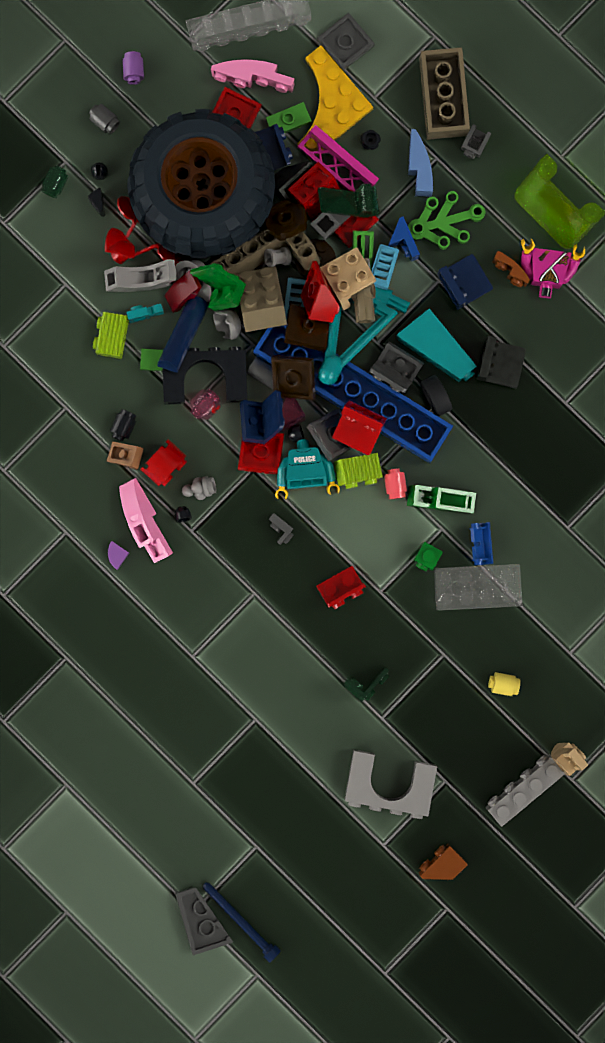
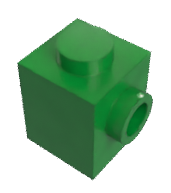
(427, 557)

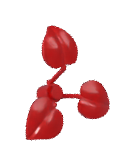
(119, 245)

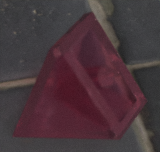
(292, 413)

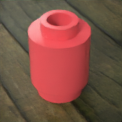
(395, 484)

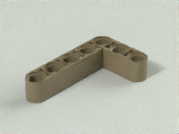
(251, 253)

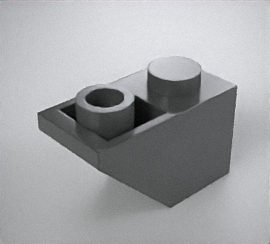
(328, 223)

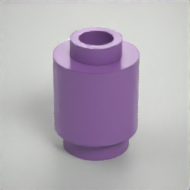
(133, 67)

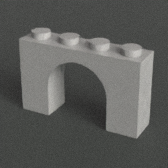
(414, 800)

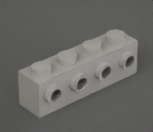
(525, 790)

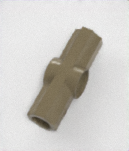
(364, 302)

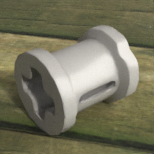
(279, 256)

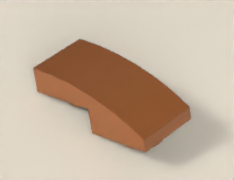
(516, 275)

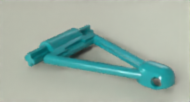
(332, 364)

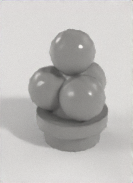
(200, 487)

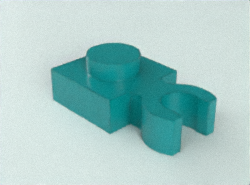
(141, 313)

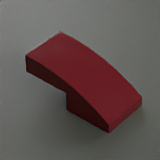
(182, 290)

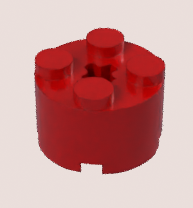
(164, 463)

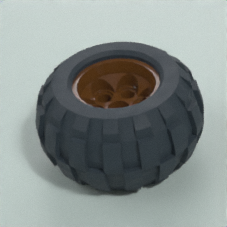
(175, 149)

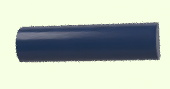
(183, 334)

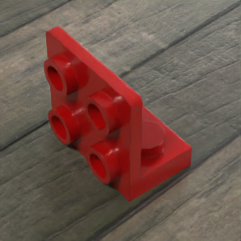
(306, 189)
(359, 427)
(340, 587)

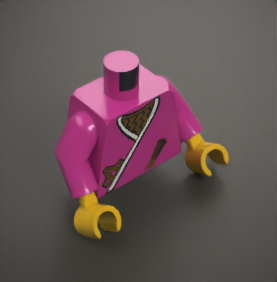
(549, 267)

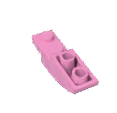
(244, 72)
(140, 520)

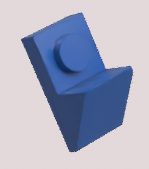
(403, 235)

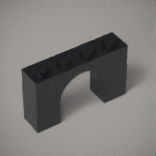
(230, 362)

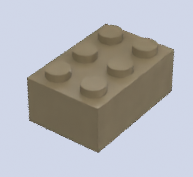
(262, 299)

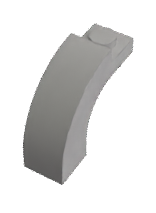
(140, 278)

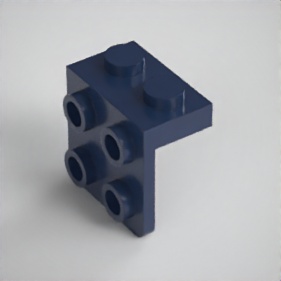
(262, 419)

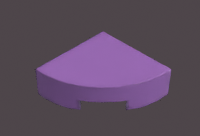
(116, 555)

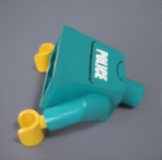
(305, 469)

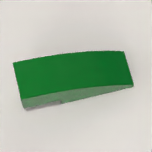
(441, 499)

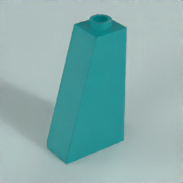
(436, 345)

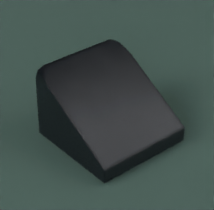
(97, 201)

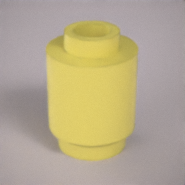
(504, 684)

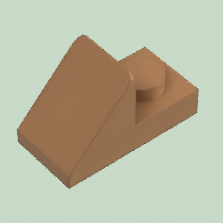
(125, 455)

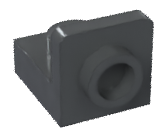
(280, 525)

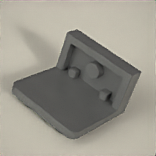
(396, 368)

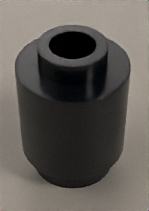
(123, 425)

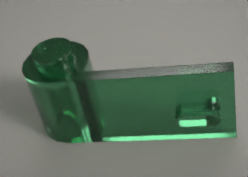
(351, 203)

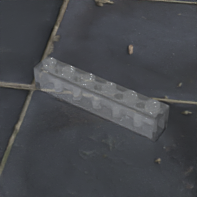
(246, 21)

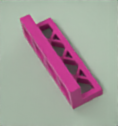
(339, 154)

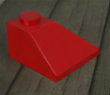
(318, 296)

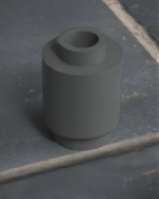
(104, 118)

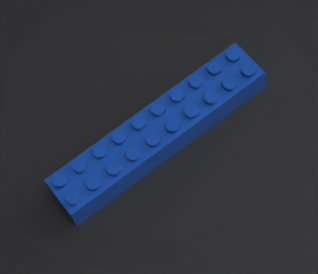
(406, 421)

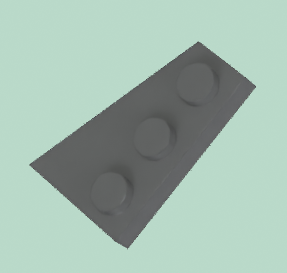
(200, 923)

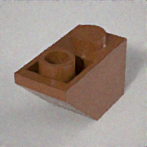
(444, 865)

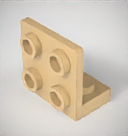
(348, 276)

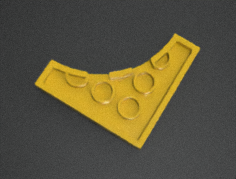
(339, 99)

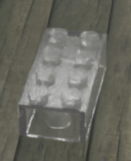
(477, 587)

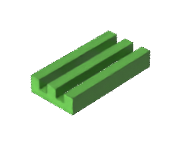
(362, 243)

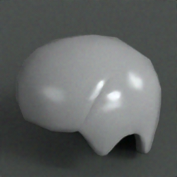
(228, 322)

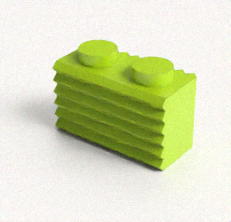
(111, 335)
(358, 470)

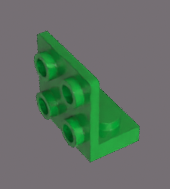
(227, 286)

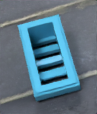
(388, 255)
(297, 281)

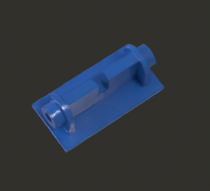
(482, 541)

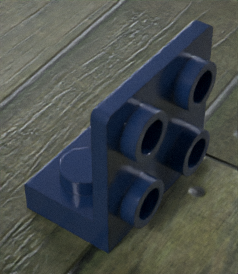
(272, 139)
(464, 281)

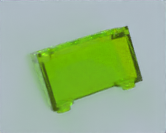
(553, 209)

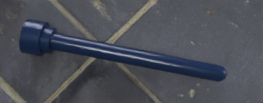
(270, 951)

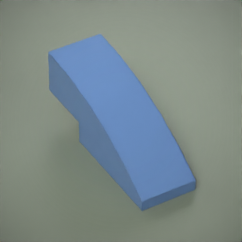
(420, 166)

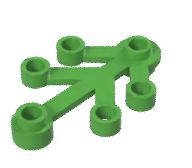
(443, 223)

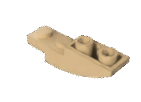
(568, 758)

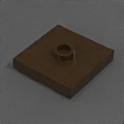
(305, 332)
(293, 376)

